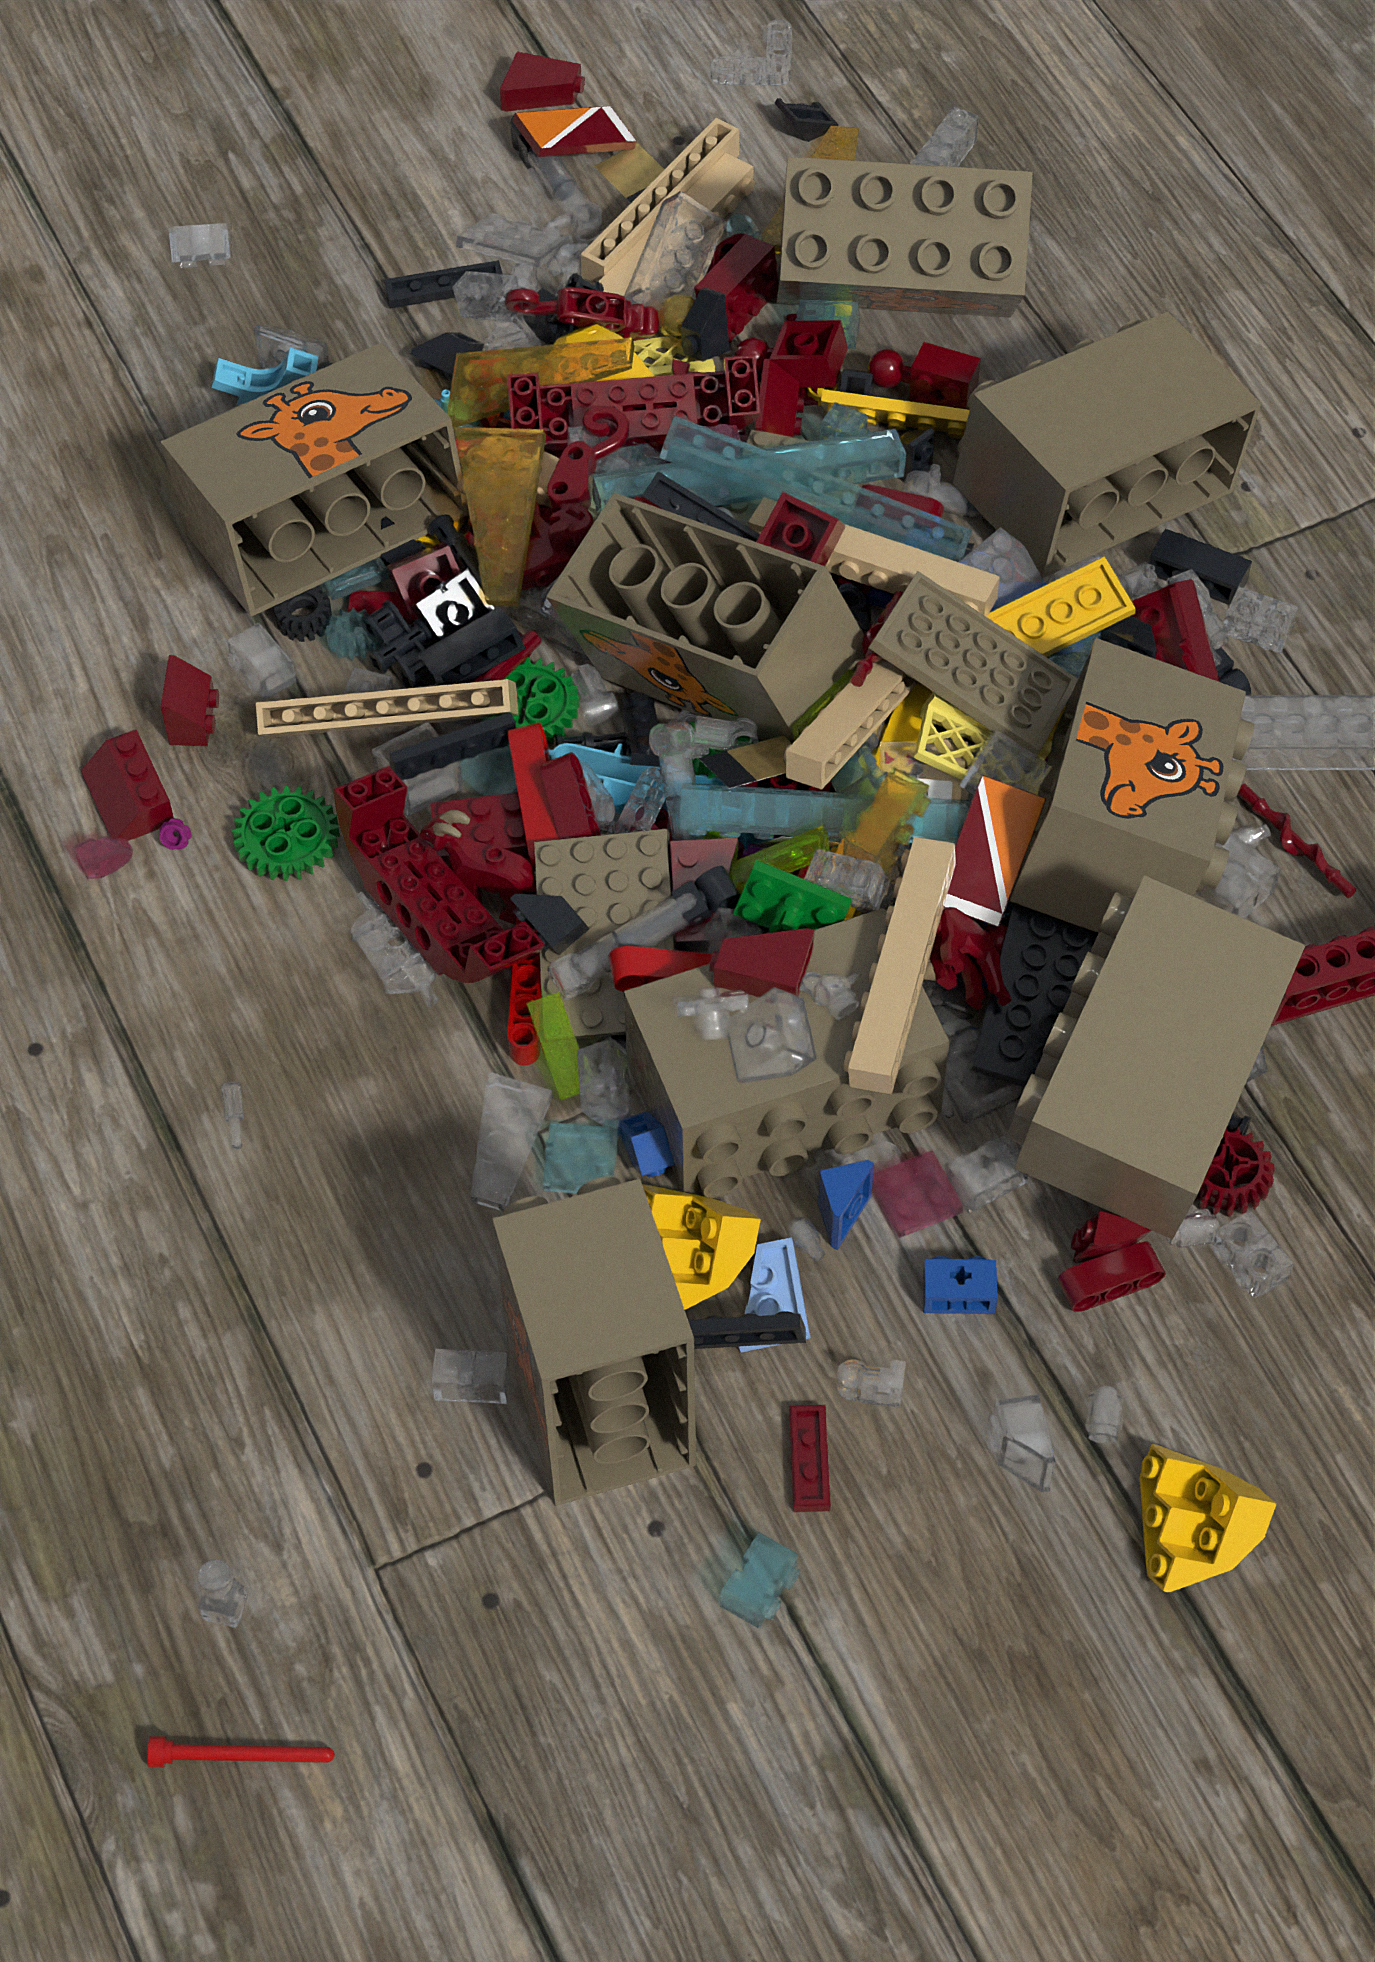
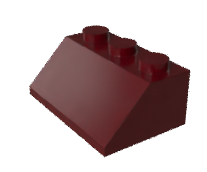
(779, 402)
(127, 788)

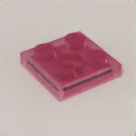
(916, 1194)

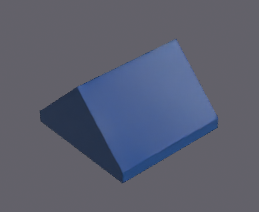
(843, 1197)

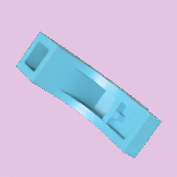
(253, 383)

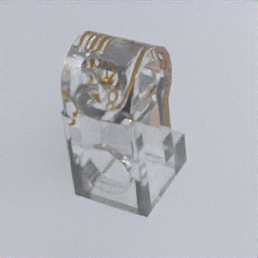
(871, 1383)

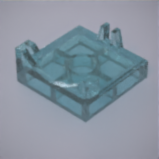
(579, 1155)

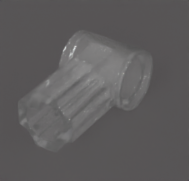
(595, 701)
(722, 734)

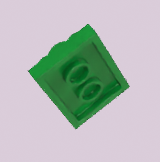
(788, 902)

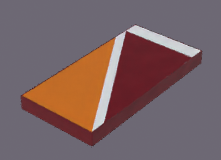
(574, 131)
(992, 848)

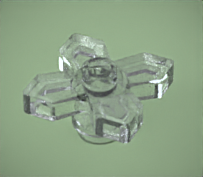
(711, 1010)

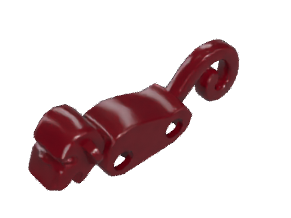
(587, 309)
(574, 477)

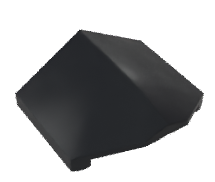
(809, 120)

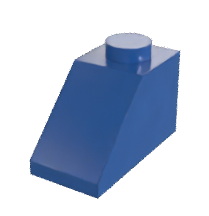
(646, 1144)

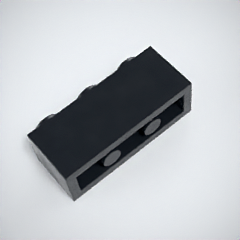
(1216, 568)
(472, 649)

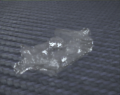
(398, 967)

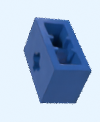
(946, 1296)

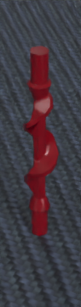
(865, 665)
(1293, 843)

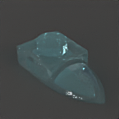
(742, 224)

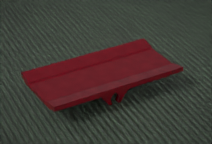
(1178, 627)

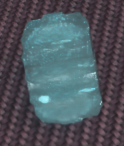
(347, 635)

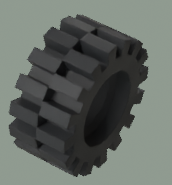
(307, 625)

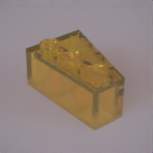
(888, 820)

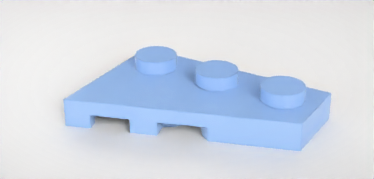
(776, 1284)

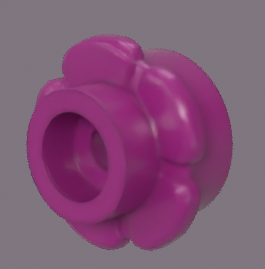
(175, 842)

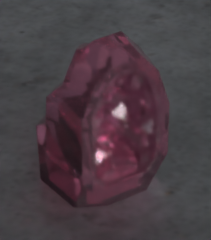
(102, 856)

